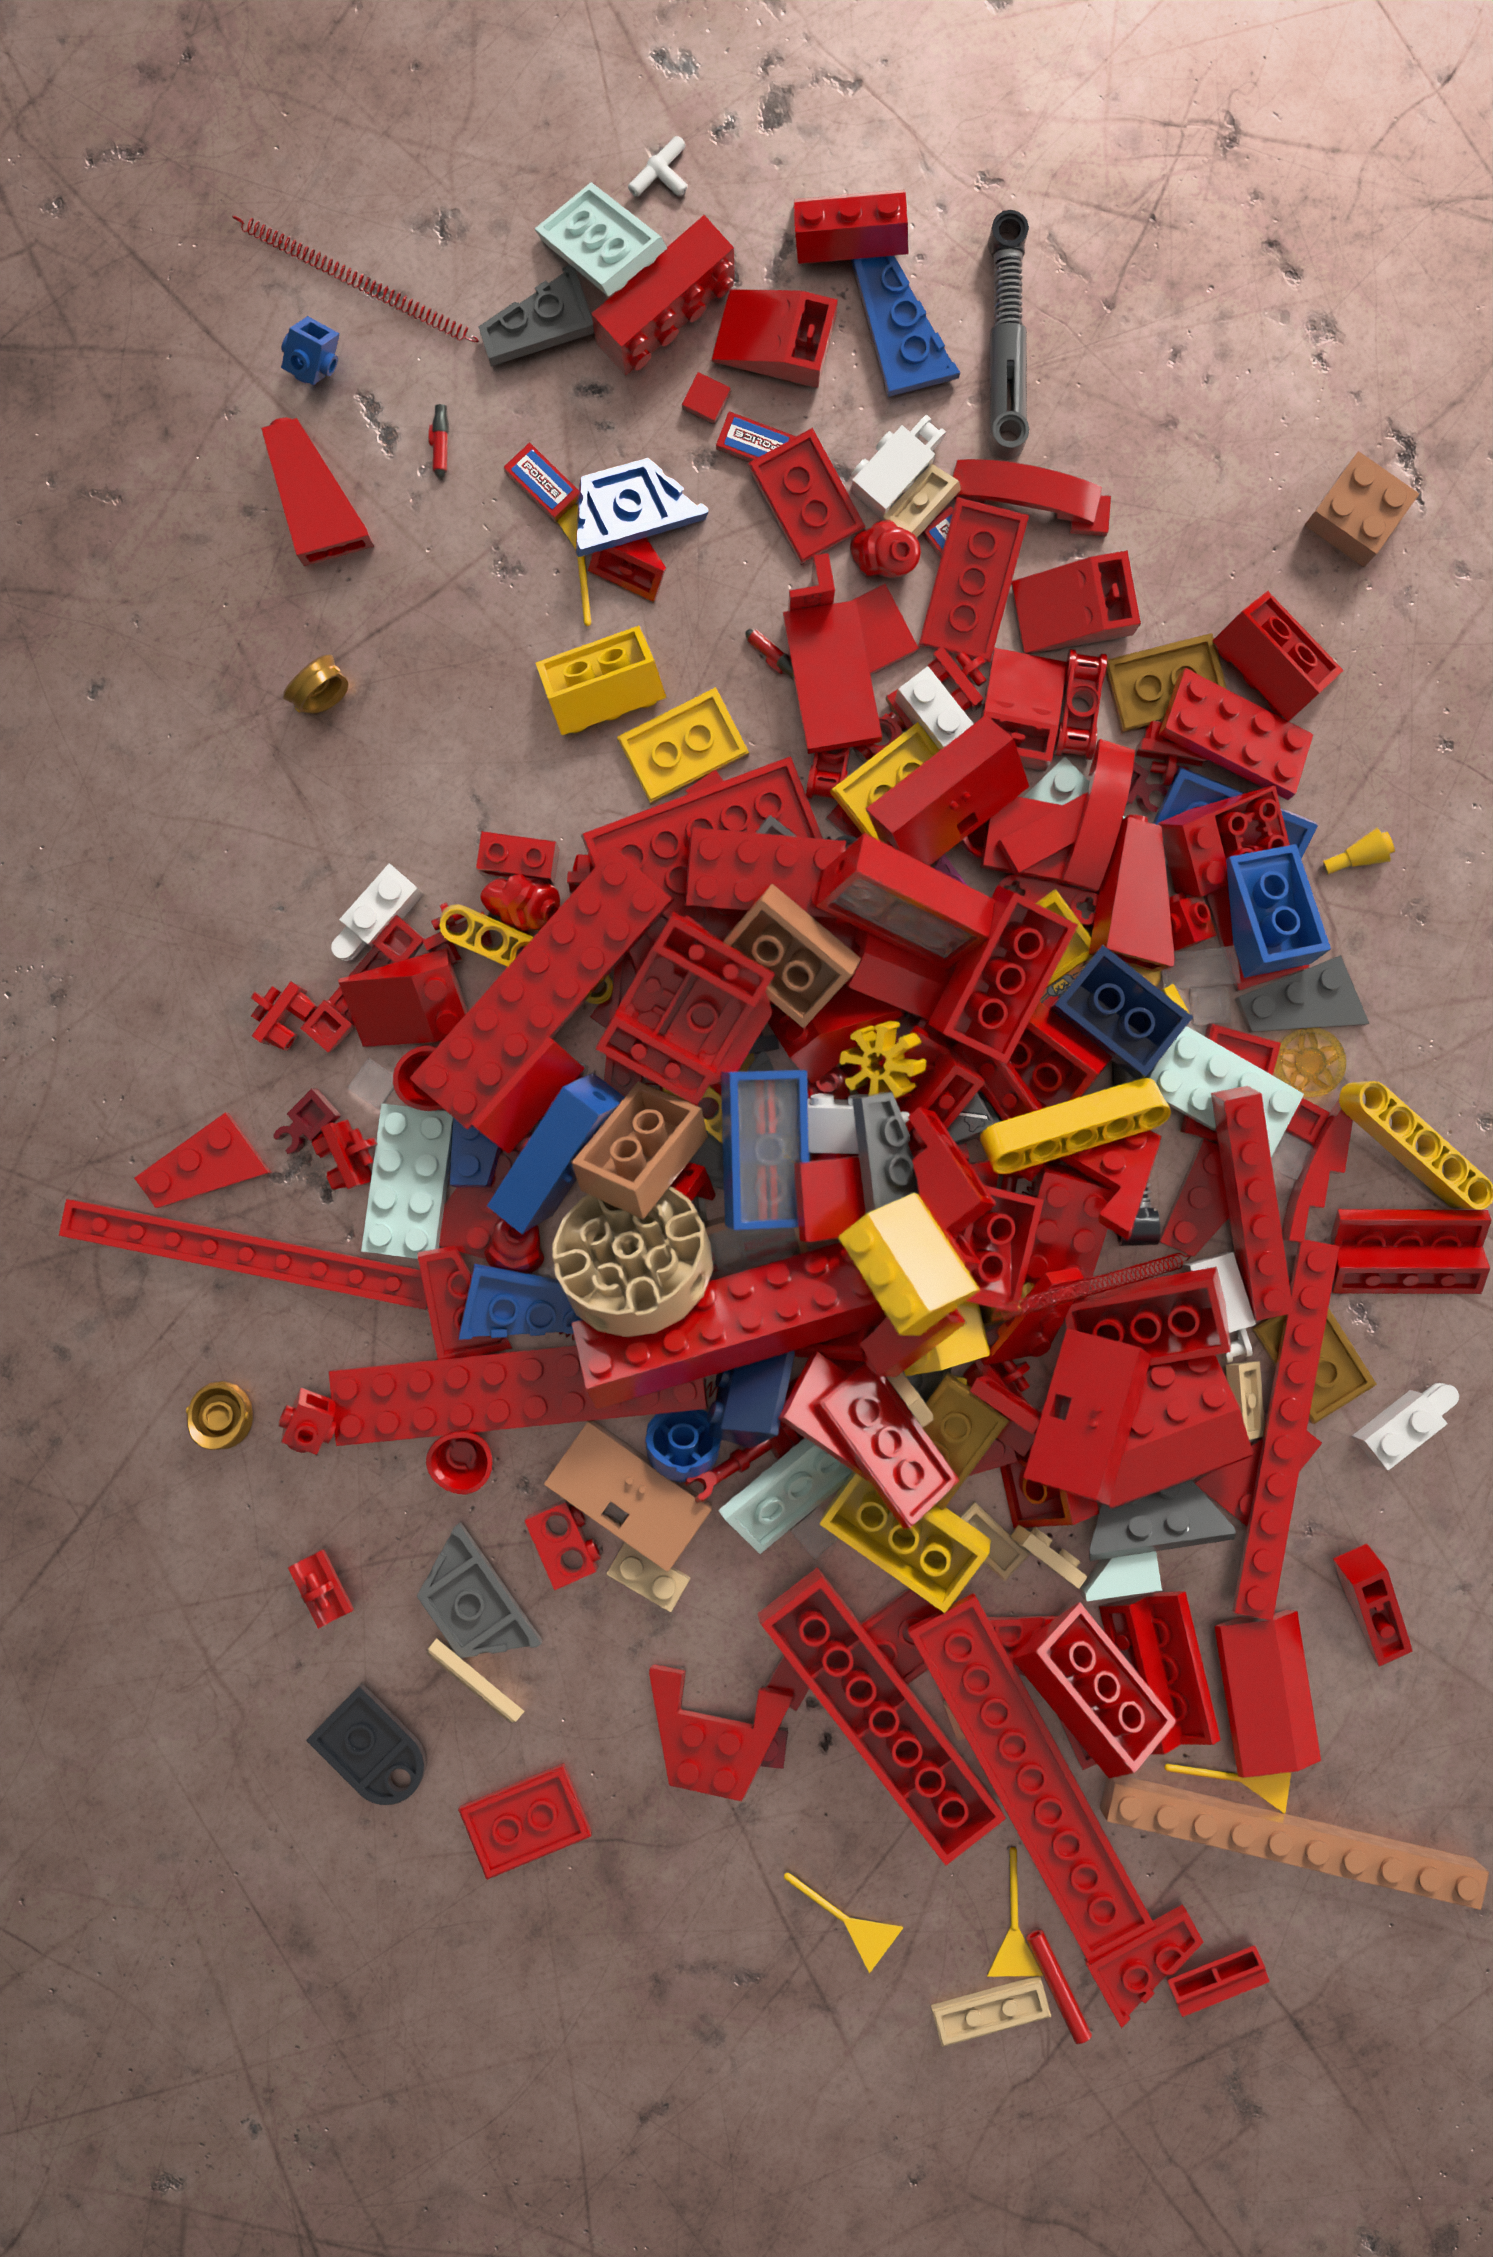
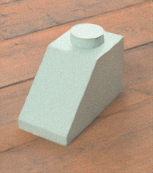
(1122, 1577)

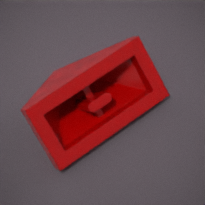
(631, 567)

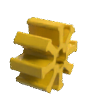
(873, 1048)

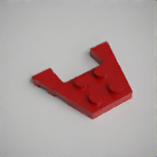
(1120, 1166)
(711, 1751)

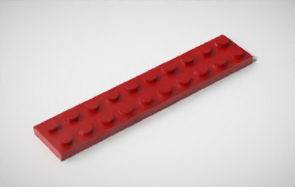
(481, 1396)
(1031, 1777)

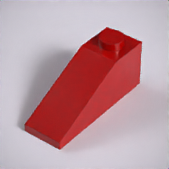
(1373, 1603)

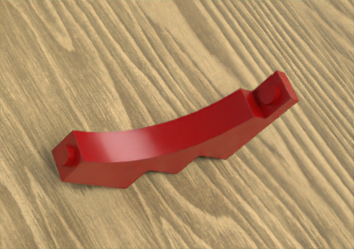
(955, 1201)

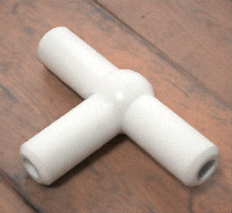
(658, 167)

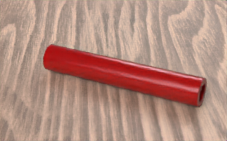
(1059, 1987)

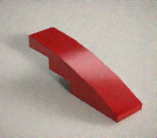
(1310, 1188)

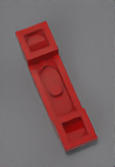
(1028, 487)
(1100, 816)
(332, 1018)

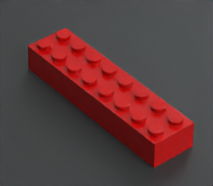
(542, 986)
(733, 1325)
(881, 1716)

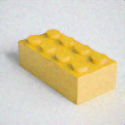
(929, 1558)

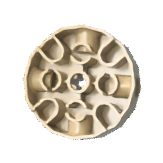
(629, 1270)

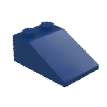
(1273, 912)

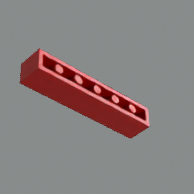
(1252, 1200)

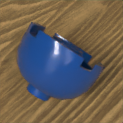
(680, 1444)

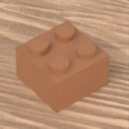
(1361, 509)

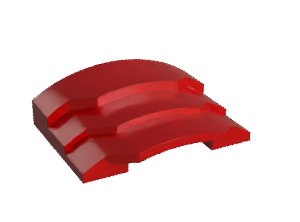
(689, 1011)

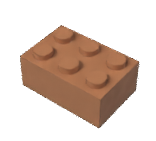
(799, 950)
(640, 1149)

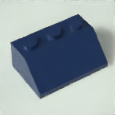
(1121, 1012)
(750, 1401)

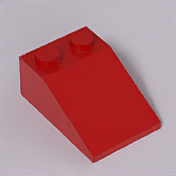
(406, 1000)
(829, 1032)
(1004, 1247)

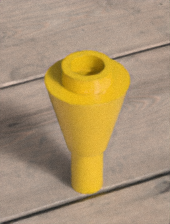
(1369, 850)

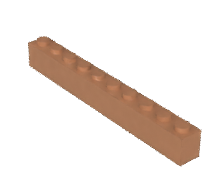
(1294, 1840)

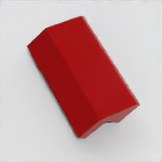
(897, 976)
(942, 1087)
(1410, 1251)
(1162, 1647)
(1267, 1694)

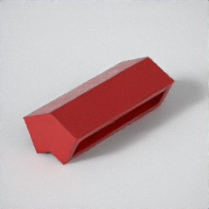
(1218, 1981)

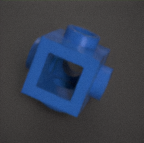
(310, 351)

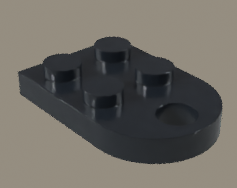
(367, 1744)

